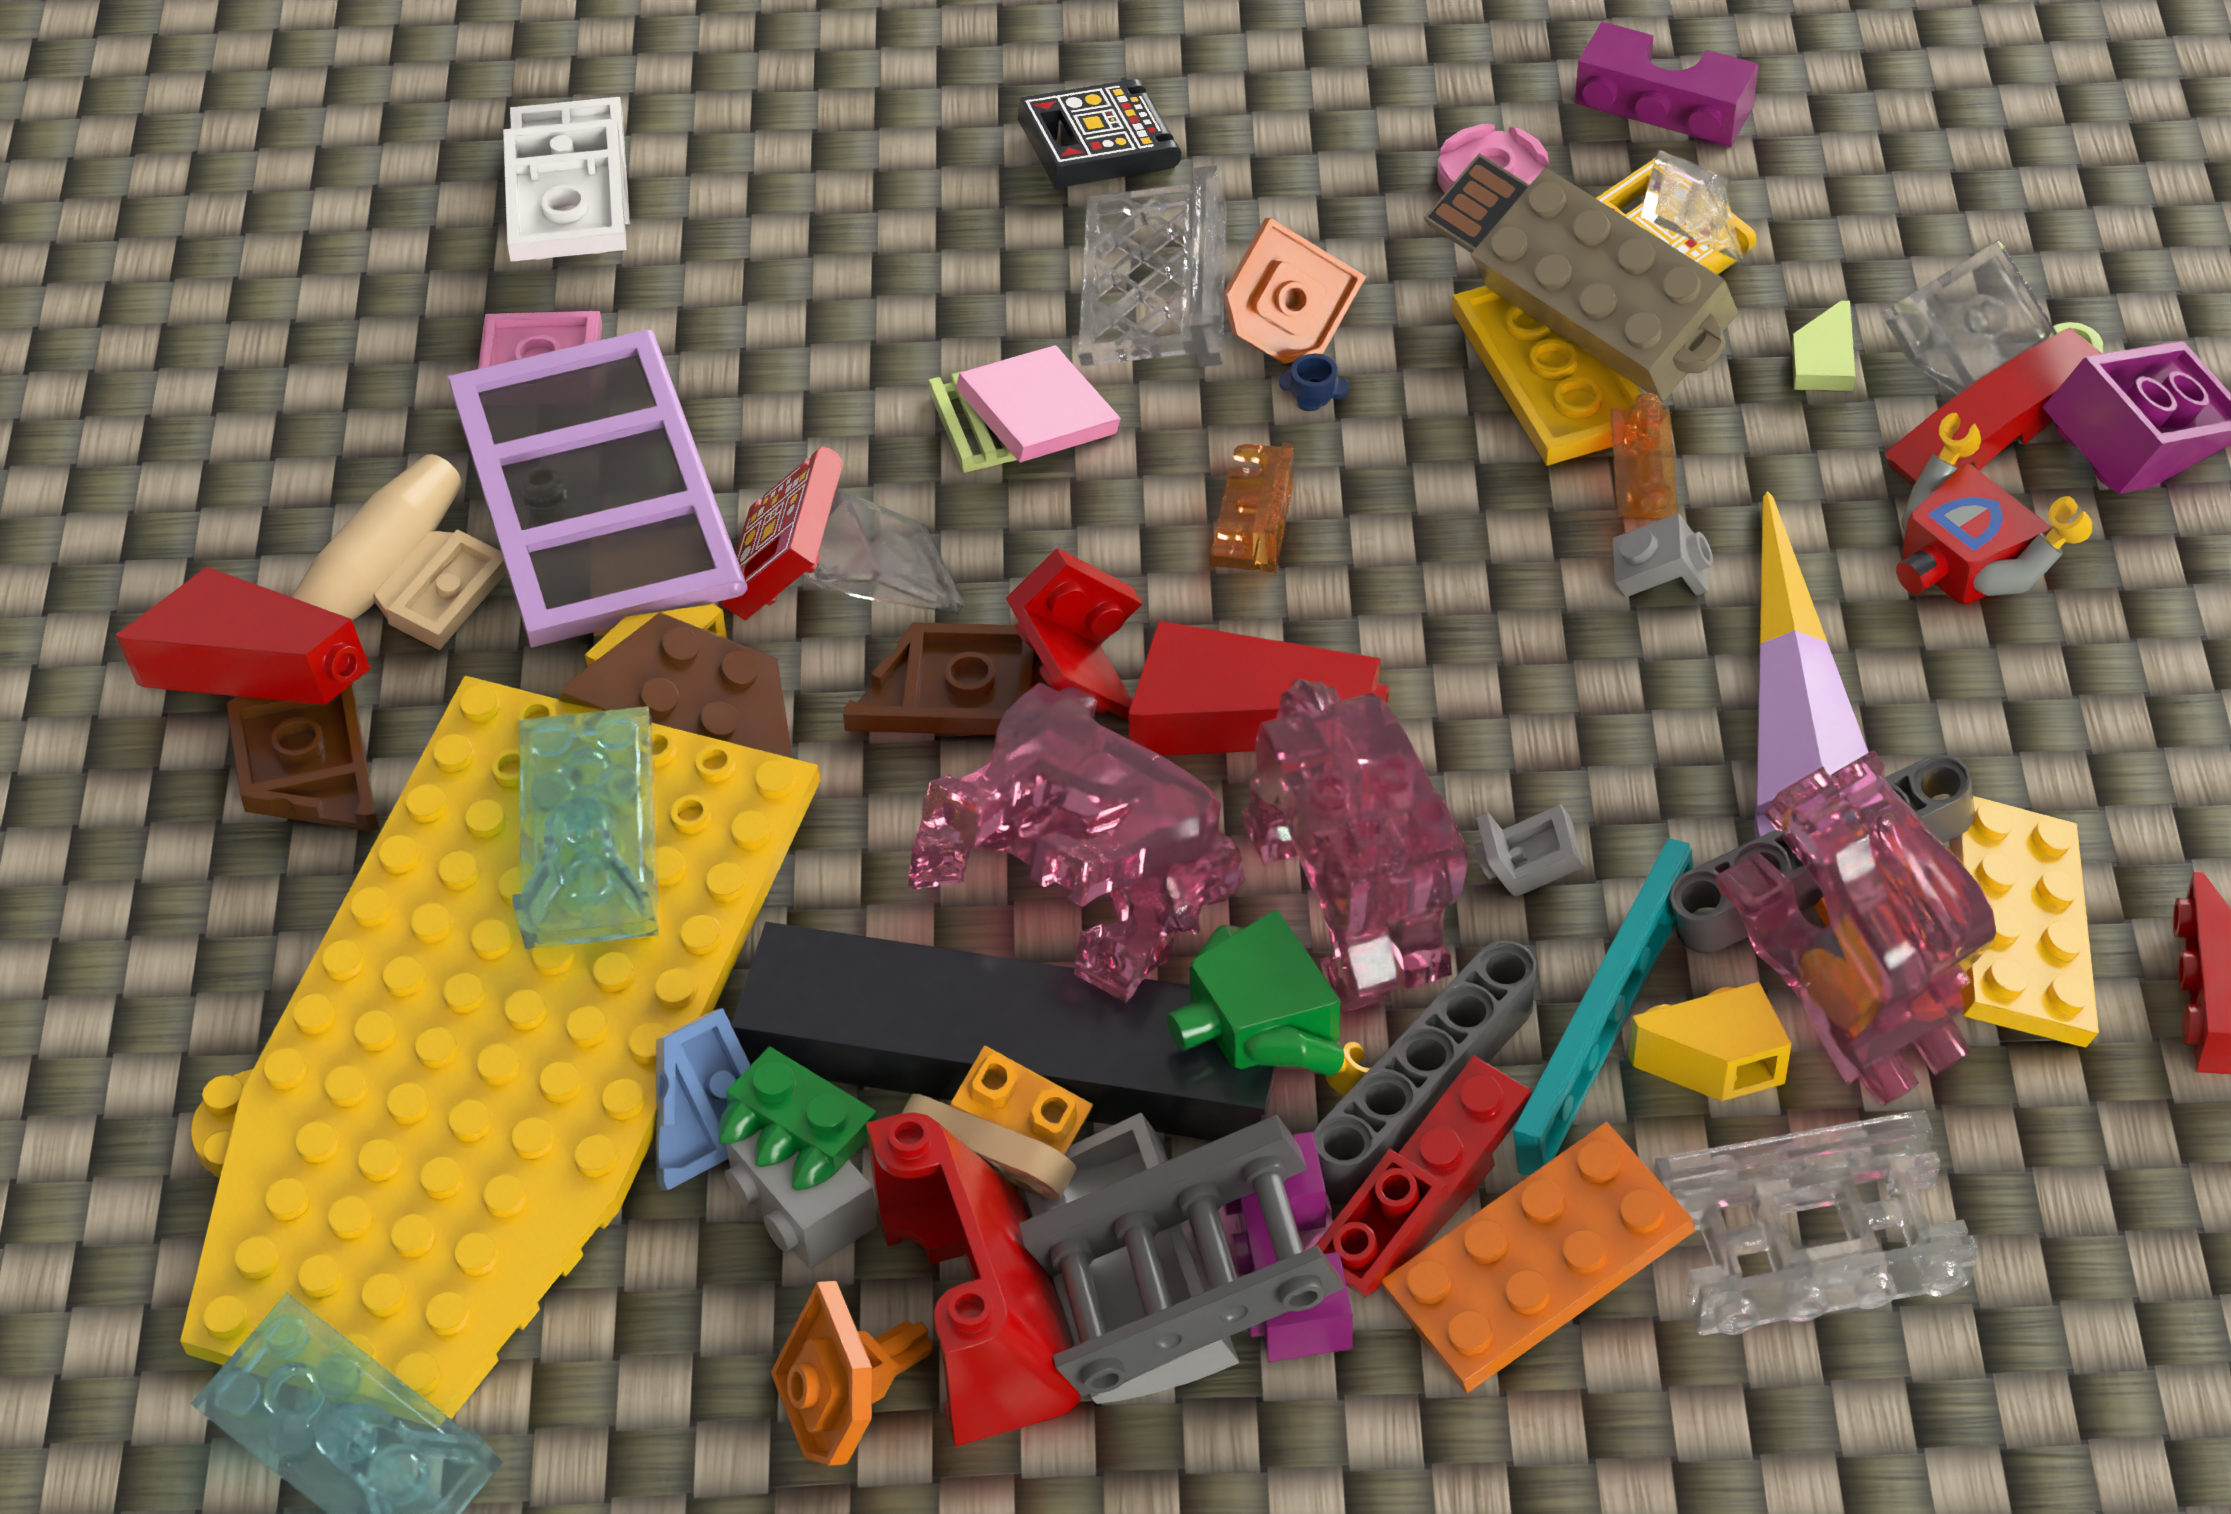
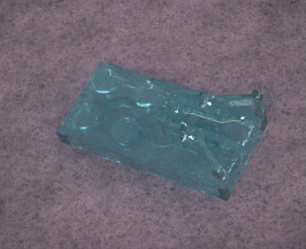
(587, 828)
(342, 1422)

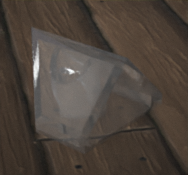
(1691, 204)

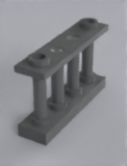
(1153, 1201)

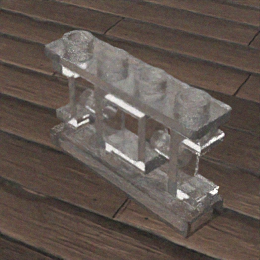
(1805, 1174)

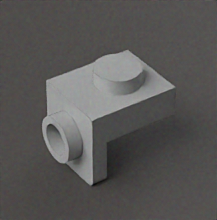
(1661, 554)
(1529, 851)

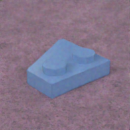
(692, 1080)

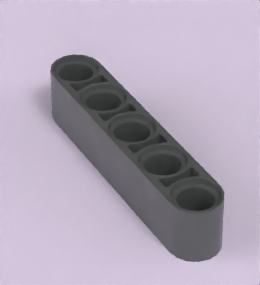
(1724, 925)
(1466, 1020)

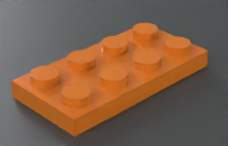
(1537, 1256)

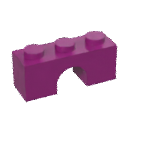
(1698, 101)
(1309, 1331)

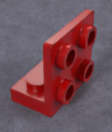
(1065, 616)

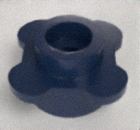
(1314, 381)

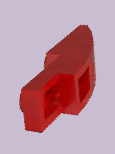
(1428, 1180)

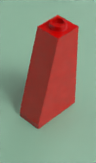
(242, 642)
(1216, 687)

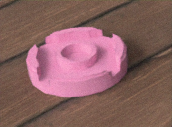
(1511, 150)

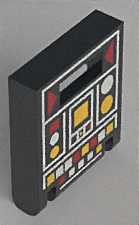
(1111, 128)

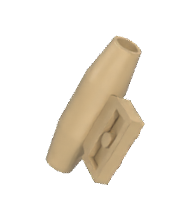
(398, 560)

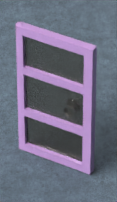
(594, 487)

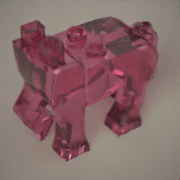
(1092, 819)
(1369, 832)
(1898, 933)

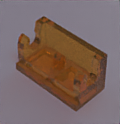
(1255, 509)

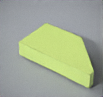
(1825, 352)

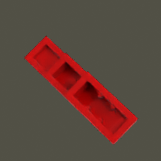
(2001, 405)

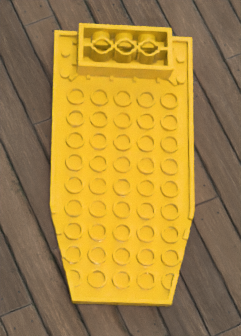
(463, 1105)

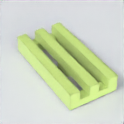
(941, 396)

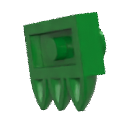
(796, 1115)

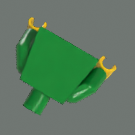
(1266, 1004)

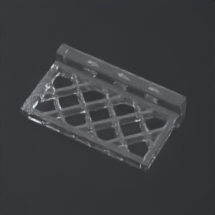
(1201, 279)

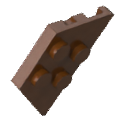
(947, 681)
(690, 684)
(303, 760)

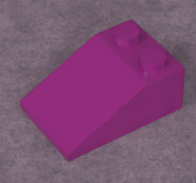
(2142, 414)

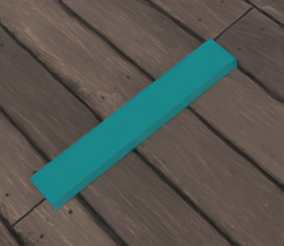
(1600, 1013)

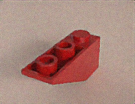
(2206, 973)

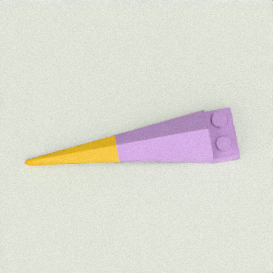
(1801, 697)

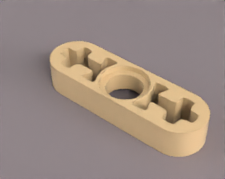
(1015, 1156)

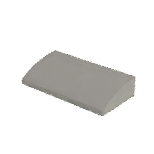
(1102, 1161)

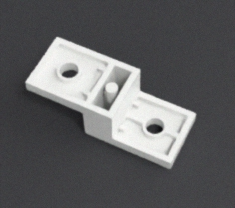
(566, 179)

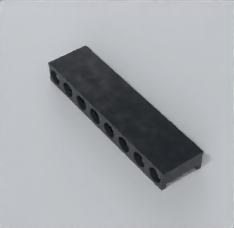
(923, 1013)

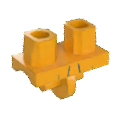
(1021, 1101)

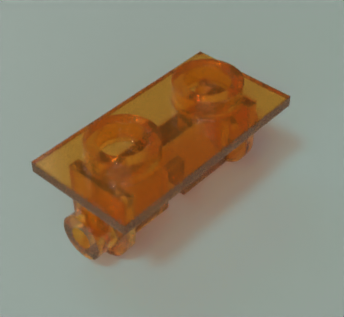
(1644, 460)

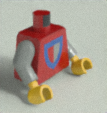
(1975, 534)

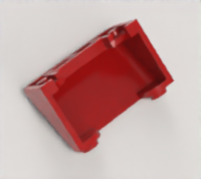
(1005, 1322)

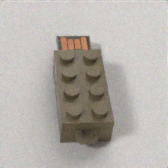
(1588, 273)

